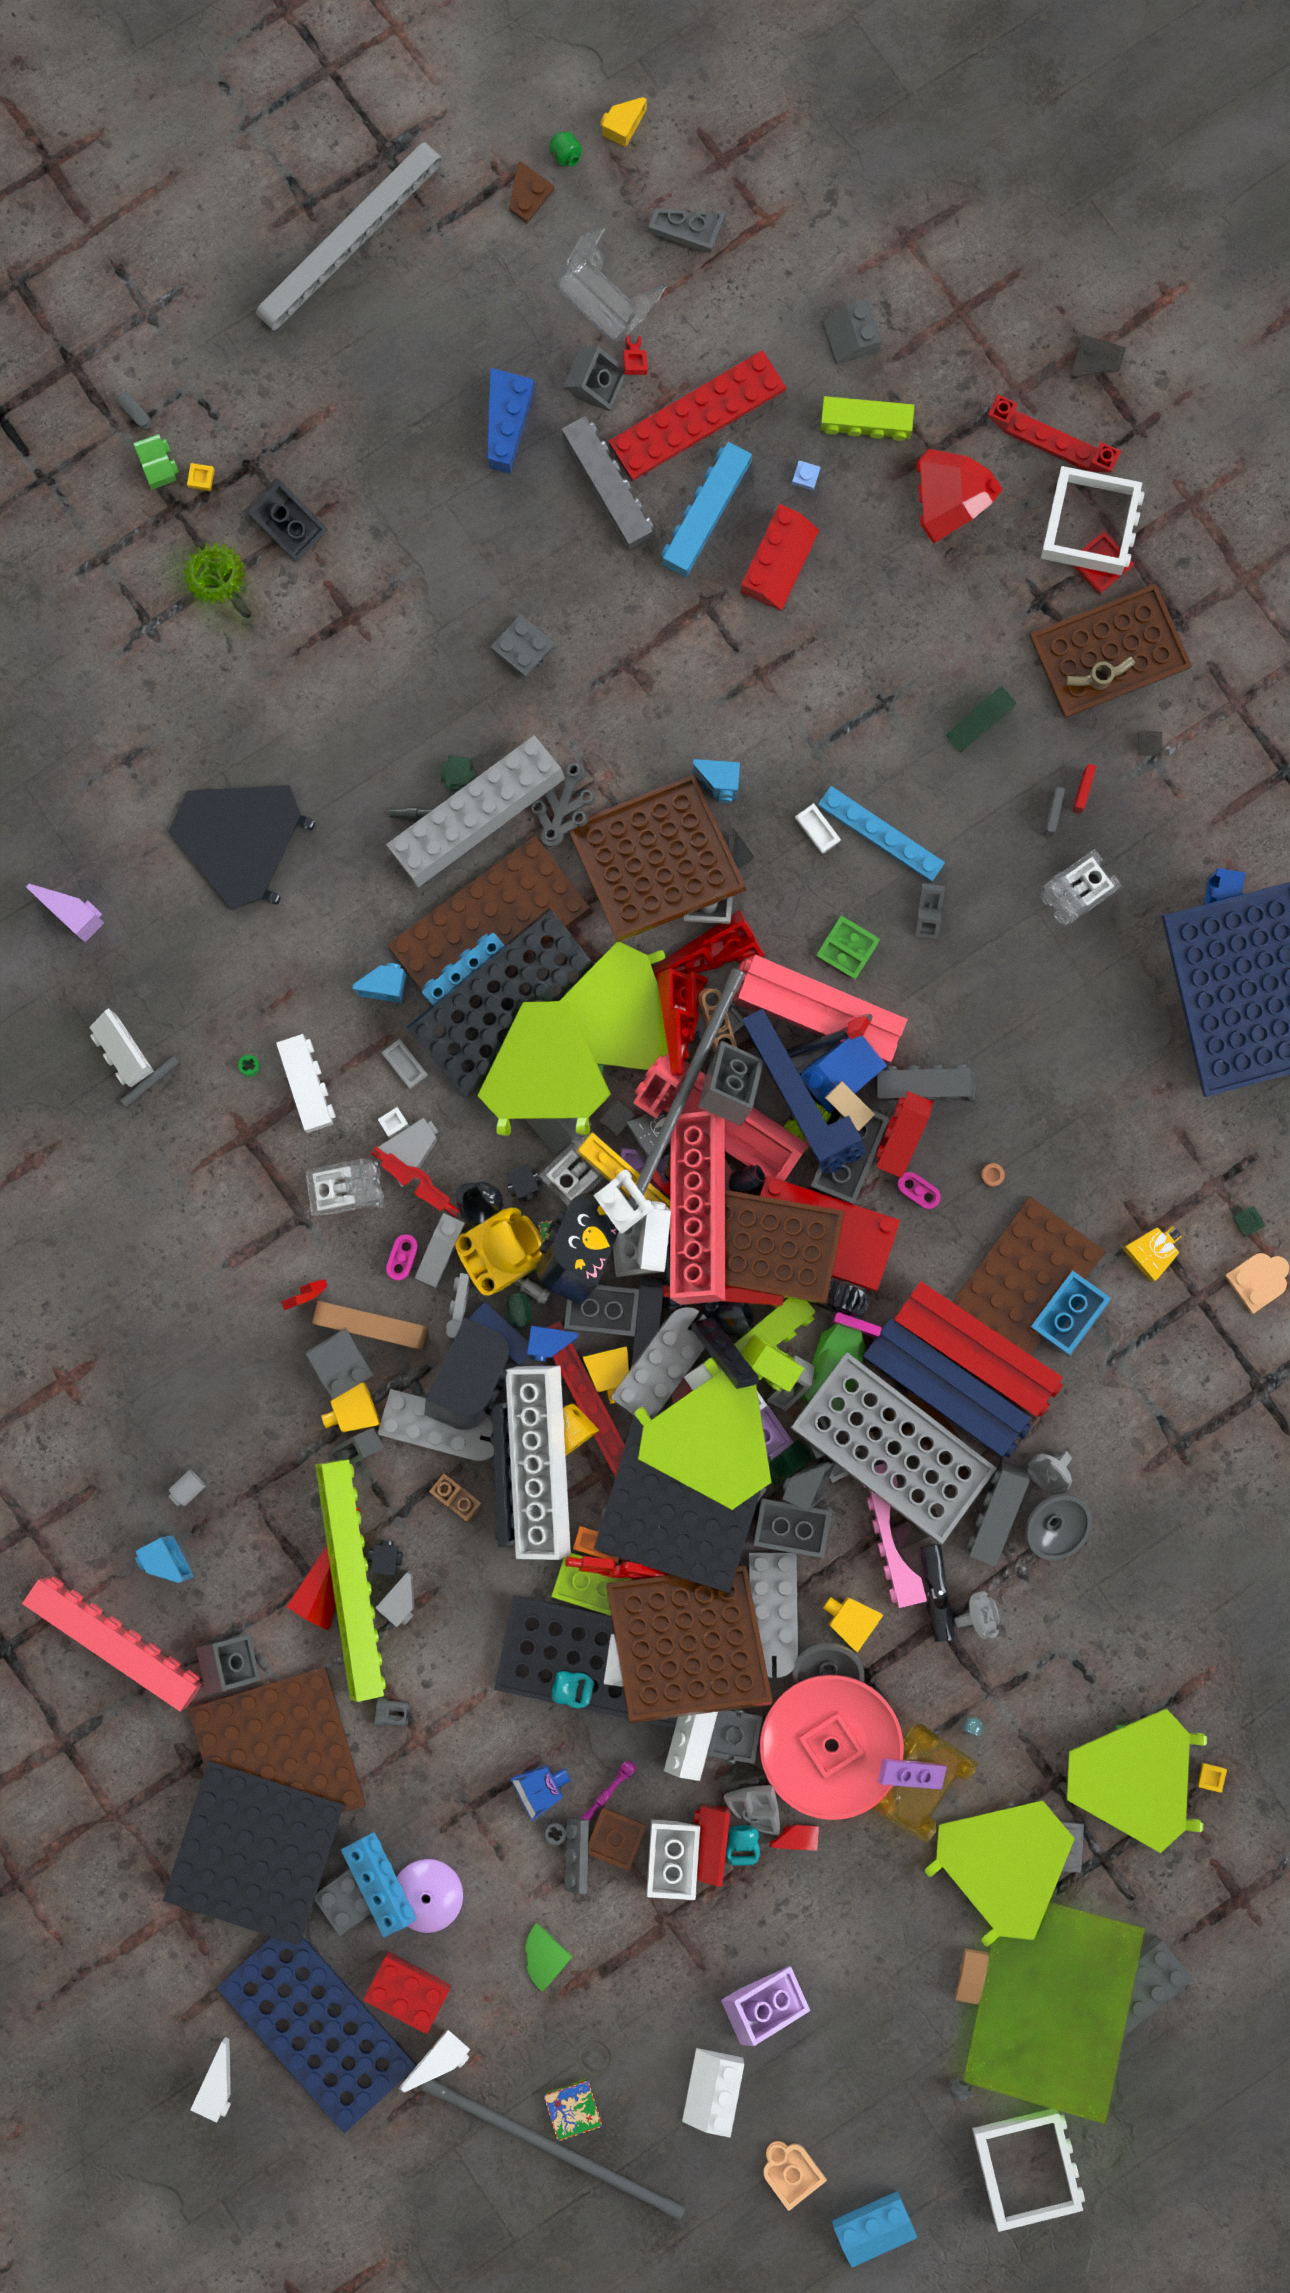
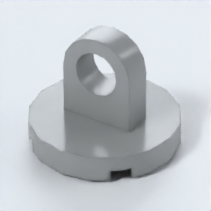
(1051, 1471)
(982, 1615)

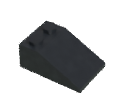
(285, 519)

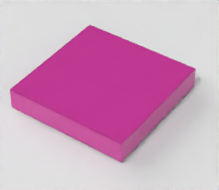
(856, 1324)

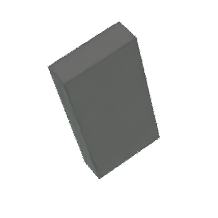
(1054, 811)

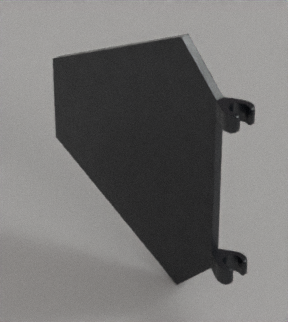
(238, 837)

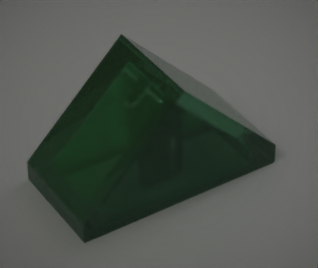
(788, 1462)

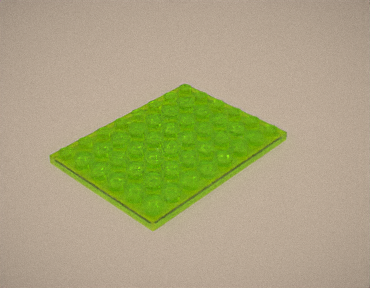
(1057, 2012)

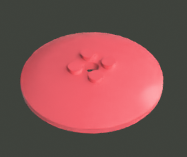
(821, 1780)

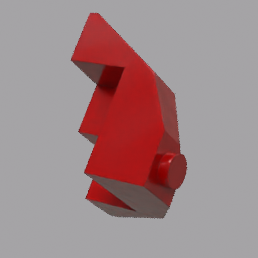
(952, 491)

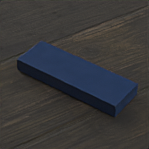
(517, 1343)

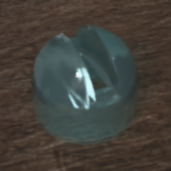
(973, 1726)

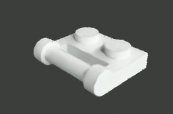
(618, 1207)

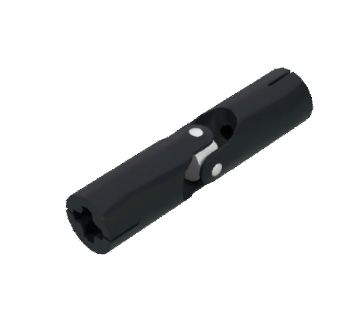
(936, 1578)

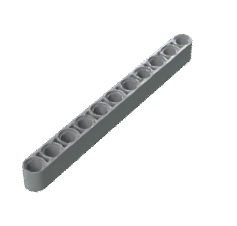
(349, 236)

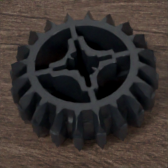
(845, 1300)

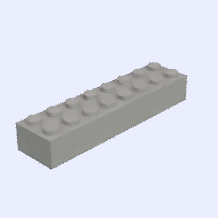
(476, 811)

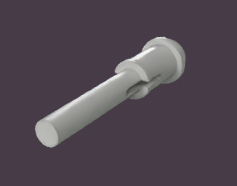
(534, 1290)

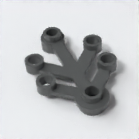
(563, 808)

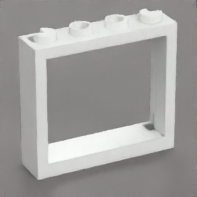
(1083, 558)
(1018, 2124)

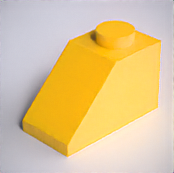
(623, 120)

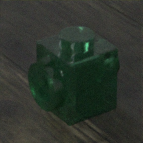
(457, 773)

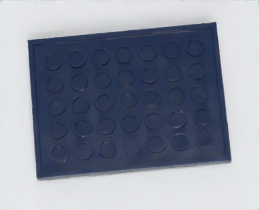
(1235, 986)

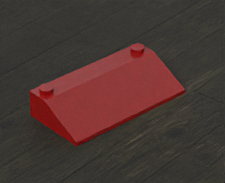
(864, 1235)

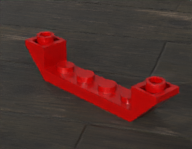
(1051, 440)

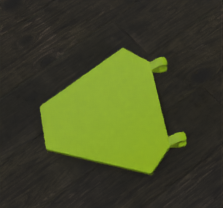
(621, 1008)
(544, 1070)
(710, 1440)
(1137, 1779)
(1006, 1865)

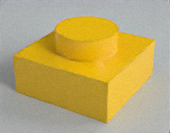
(200, 477)
(1211, 1777)

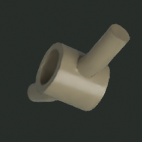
(1105, 667)

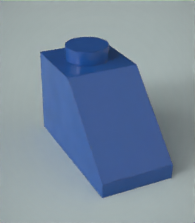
(548, 1342)

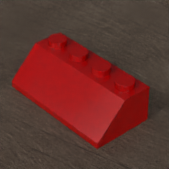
(779, 558)

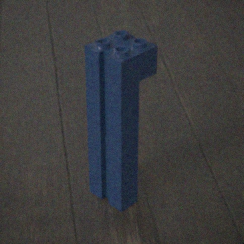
(829, 1144)
(948, 1389)

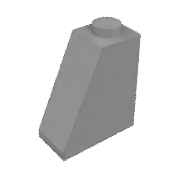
(412, 1144)

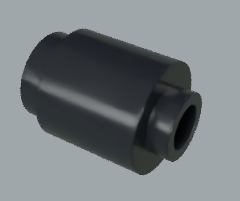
(747, 1179)

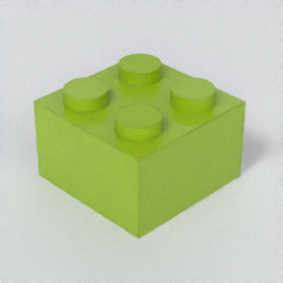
(772, 1364)

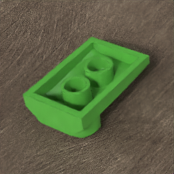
(829, 1351)

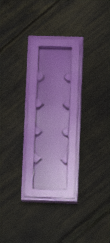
(912, 1774)

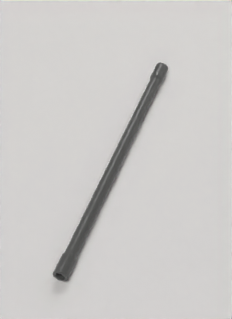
(730, 989)
(662, 2203)

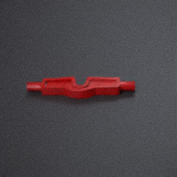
(405, 1174)
(608, 1569)

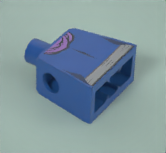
(539, 1789)

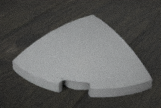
(757, 1806)

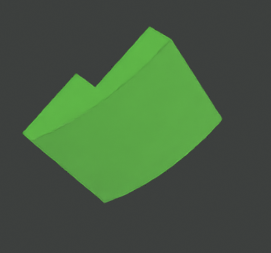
(848, 947)

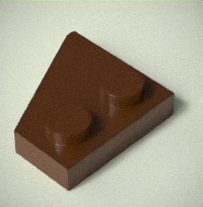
(528, 193)

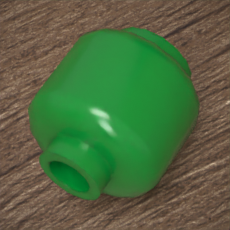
(565, 149)

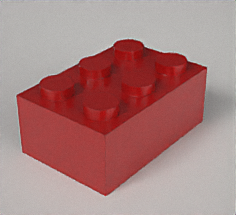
(903, 1133)
(407, 1992)

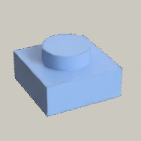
(806, 475)

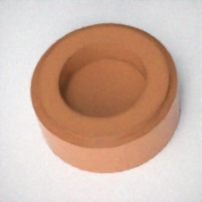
(992, 1175)

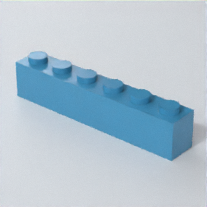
(707, 509)

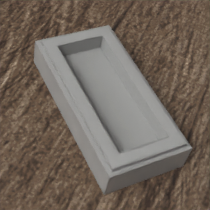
(404, 1064)

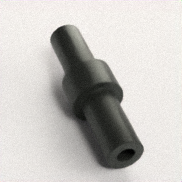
(410, 813)

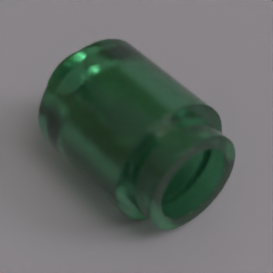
(518, 1310)

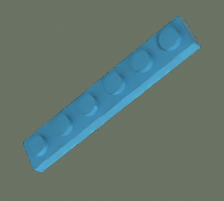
(881, 834)

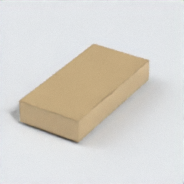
(849, 1104)

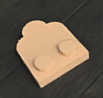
(1259, 1280)
(791, 2173)

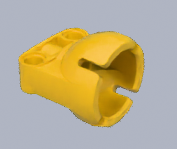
(500, 1250)

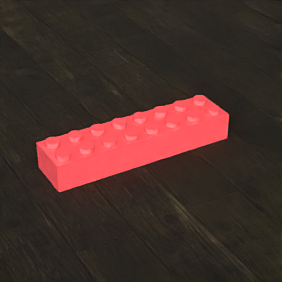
(697, 1209)
(113, 1643)

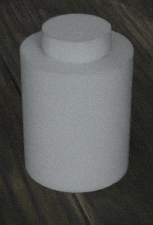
(186, 1488)

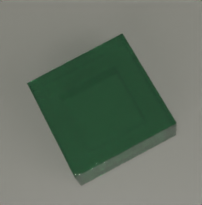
(1248, 1221)

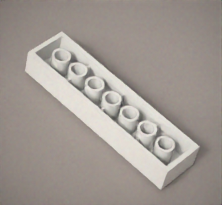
(538, 1462)

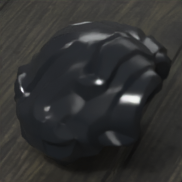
(478, 1201)

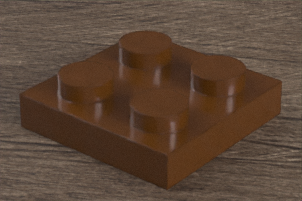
(615, 1838)

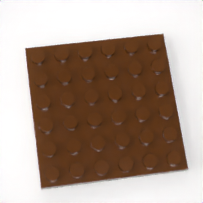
(656, 858)
(687, 1647)
(283, 1734)

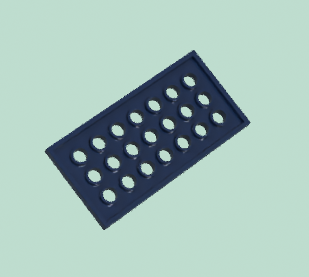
(333, 2027)

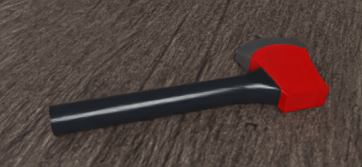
(855, 1028)

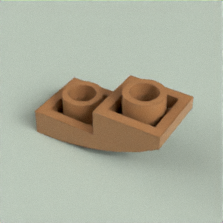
(456, 1497)
(972, 1976)

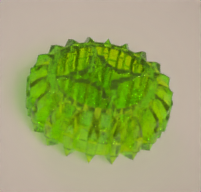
(206, 577)

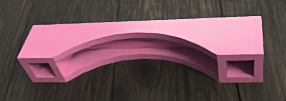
(905, 1583)

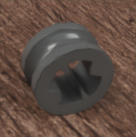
(551, 1839)

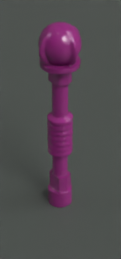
(627, 1769)

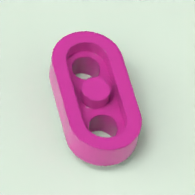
(919, 1189)
(401, 1257)

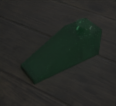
(982, 719)

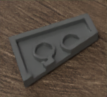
(691, 229)

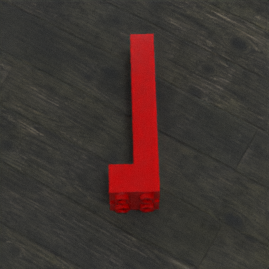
(980, 1350)

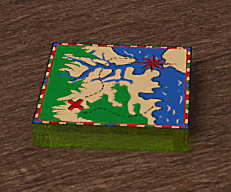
(573, 2110)

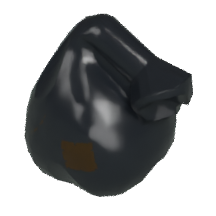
(732, 1317)

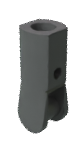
(134, 410)

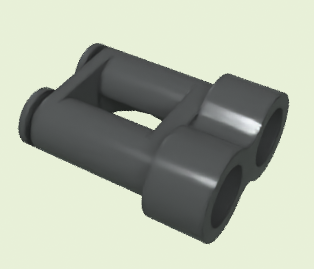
(382, 1712)

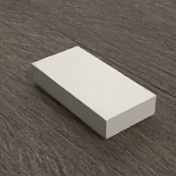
(817, 828)

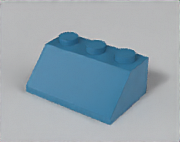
(1070, 1314)
(164, 1560)
(874, 2229)

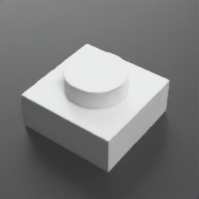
(393, 1122)

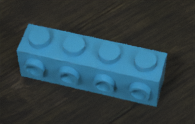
(467, 964)
(379, 1884)

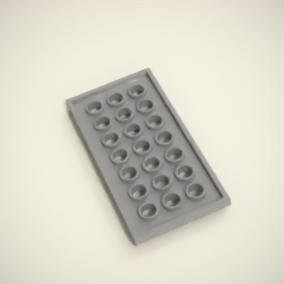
(863, 1469)

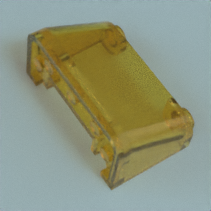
(914, 1806)

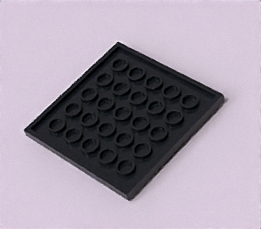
(671, 1524)
(254, 1852)

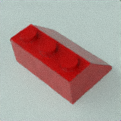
(712, 1842)

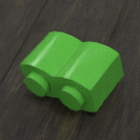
(155, 461)

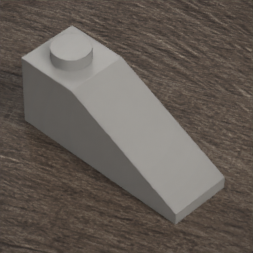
(440, 1250)

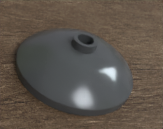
(1064, 1533)
(814, 1661)

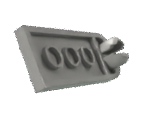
(661, 1364)
(406, 1422)
(775, 1604)

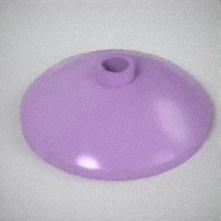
(442, 1886)

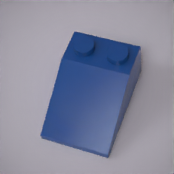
(848, 1061)

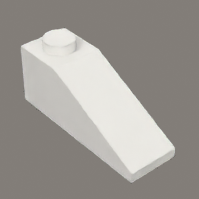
(441, 2058)
(215, 2090)

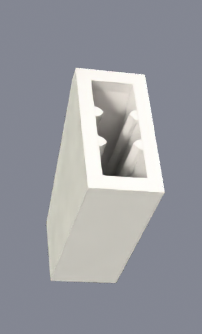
(654, 1238)

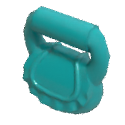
(566, 1688)
(742, 1839)

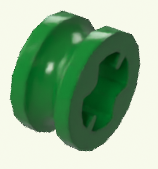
(248, 1058)

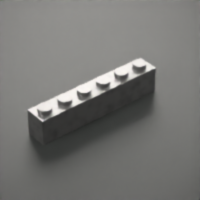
(607, 483)

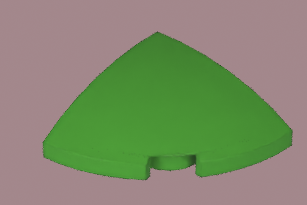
(544, 1957)

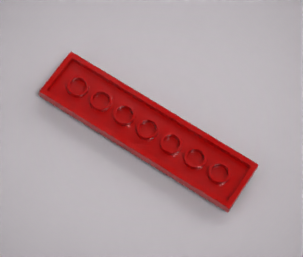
(697, 415)

